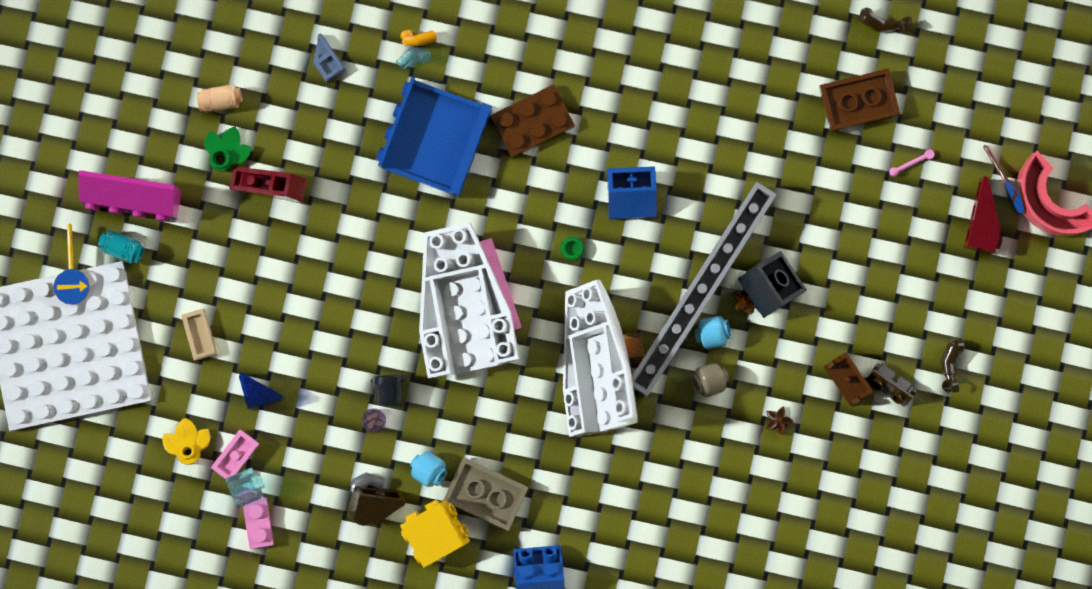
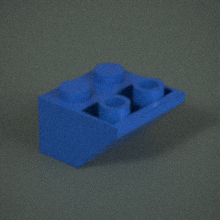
(631, 192)
(539, 568)

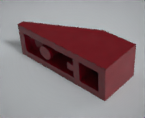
(269, 184)
(984, 225)

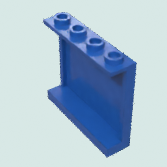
(433, 137)

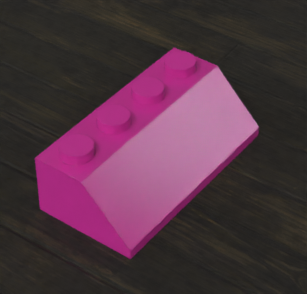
(128, 195)

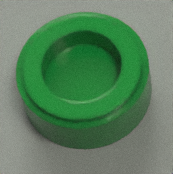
(572, 248)

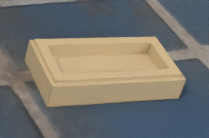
(199, 334)

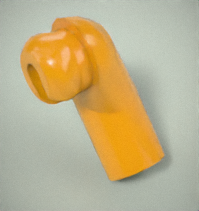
(417, 40)

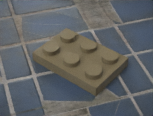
(486, 494)

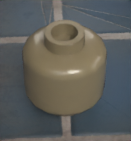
(709, 380)

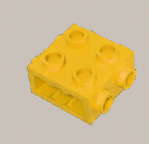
(434, 532)

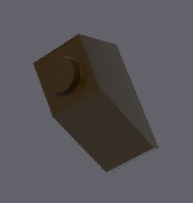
(374, 504)

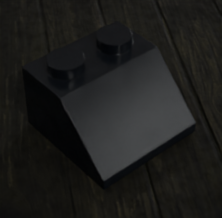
(772, 284)

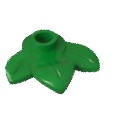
(228, 146)

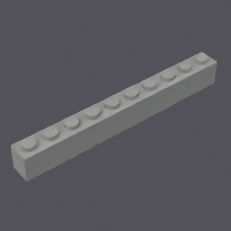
(702, 289)

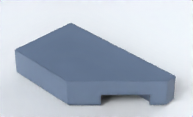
(326, 60)

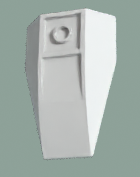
(462, 306)
(596, 364)

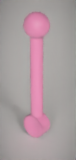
(929, 154)

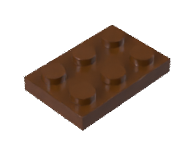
(859, 100)
(532, 121)

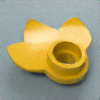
(186, 438)

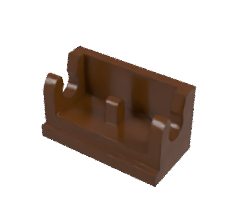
(848, 379)

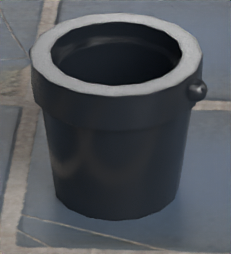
(388, 389)

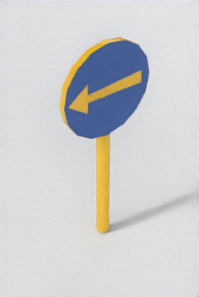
(71, 284)

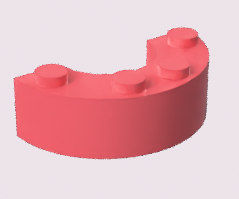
(1040, 208)

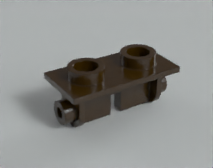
(899, 391)

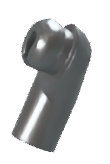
(367, 479)

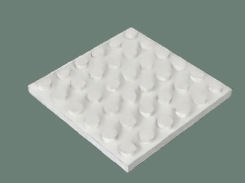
(69, 357)

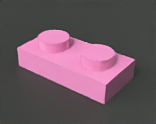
(235, 455)
(258, 524)

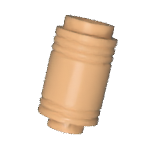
(219, 98)

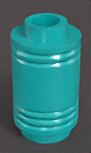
(121, 247)

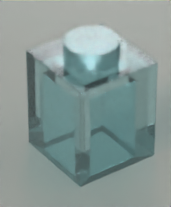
(245, 487)

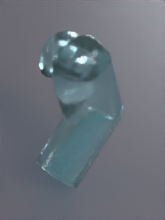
(413, 54)

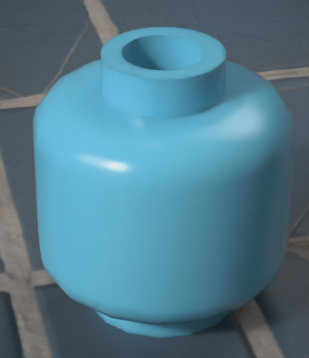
(713, 332)
(428, 469)

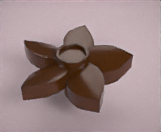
(744, 302)
(778, 420)

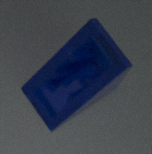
(258, 394)

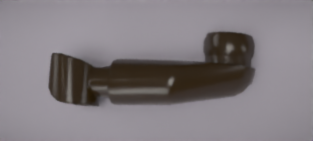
(878, 24)
(947, 362)

